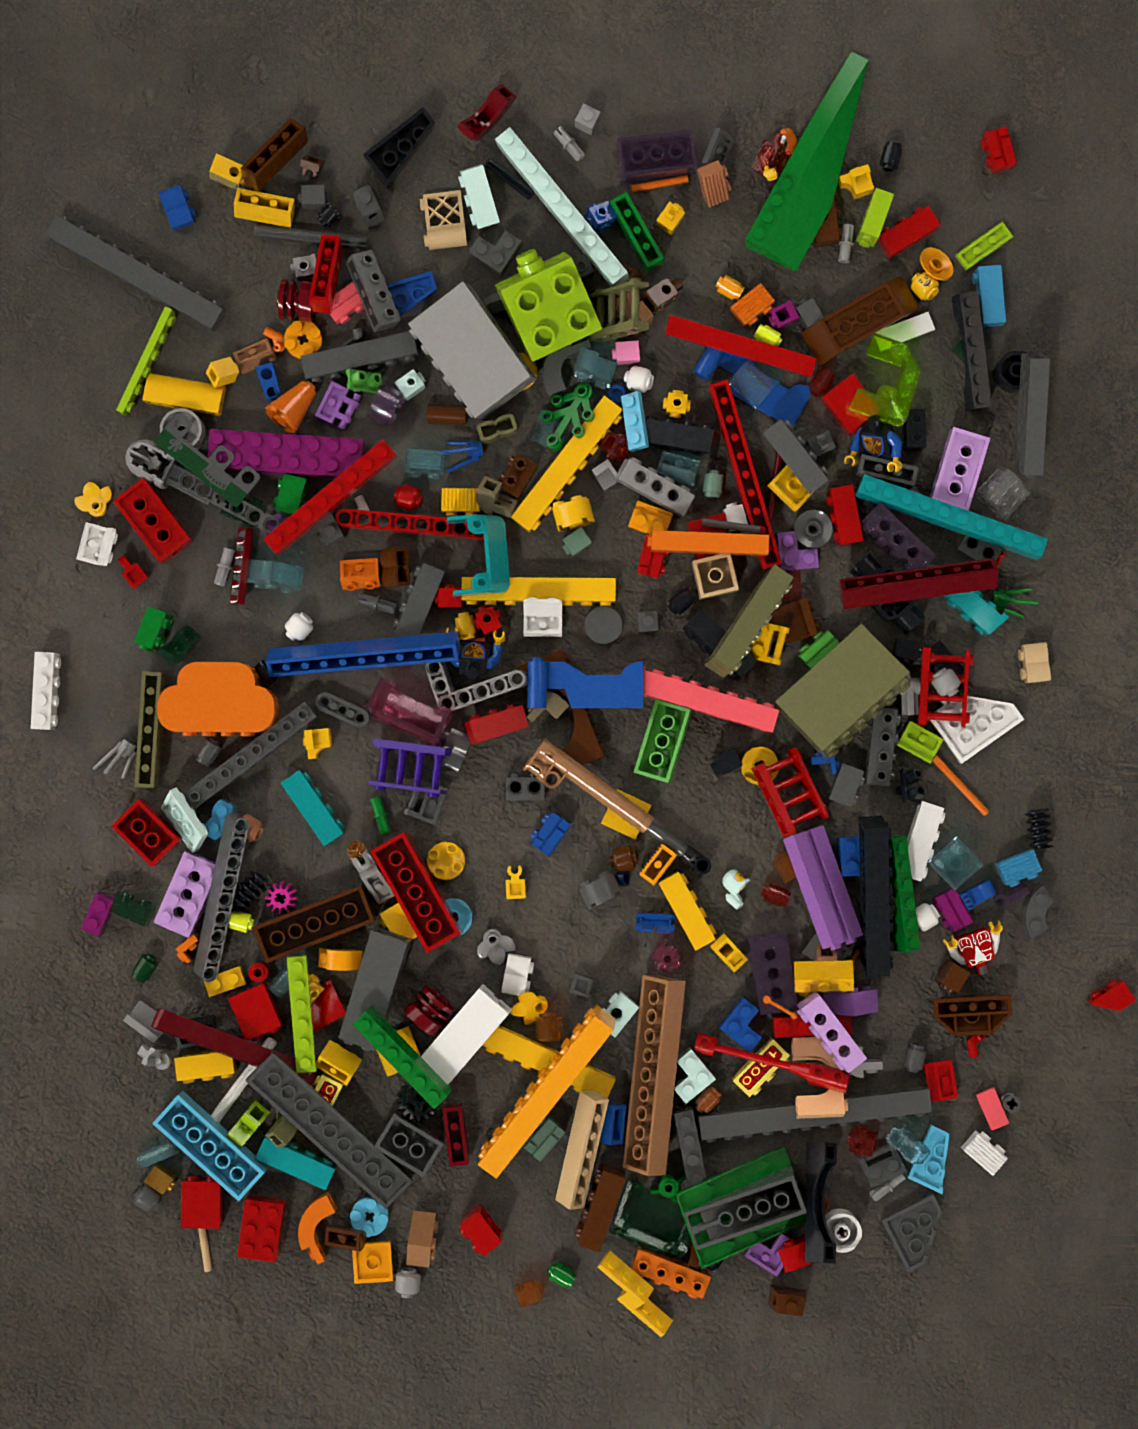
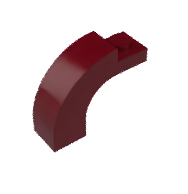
(488, 114)

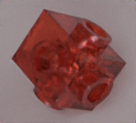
(615, 446)
(862, 1141)

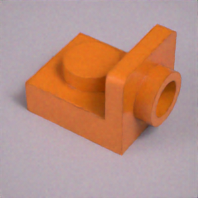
(190, 944)

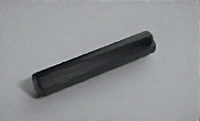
(509, 178)

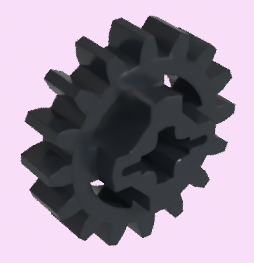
(412, 1104)

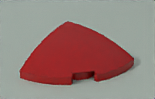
(327, 1006)

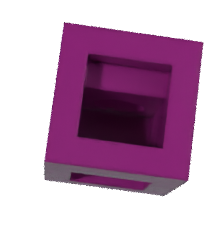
(787, 310)

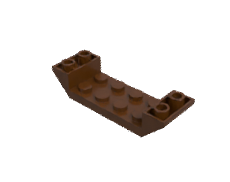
(859, 320)

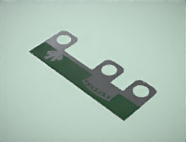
(205, 468)

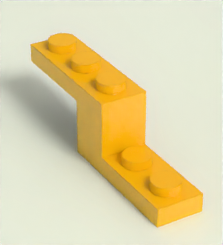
(635, 1293)

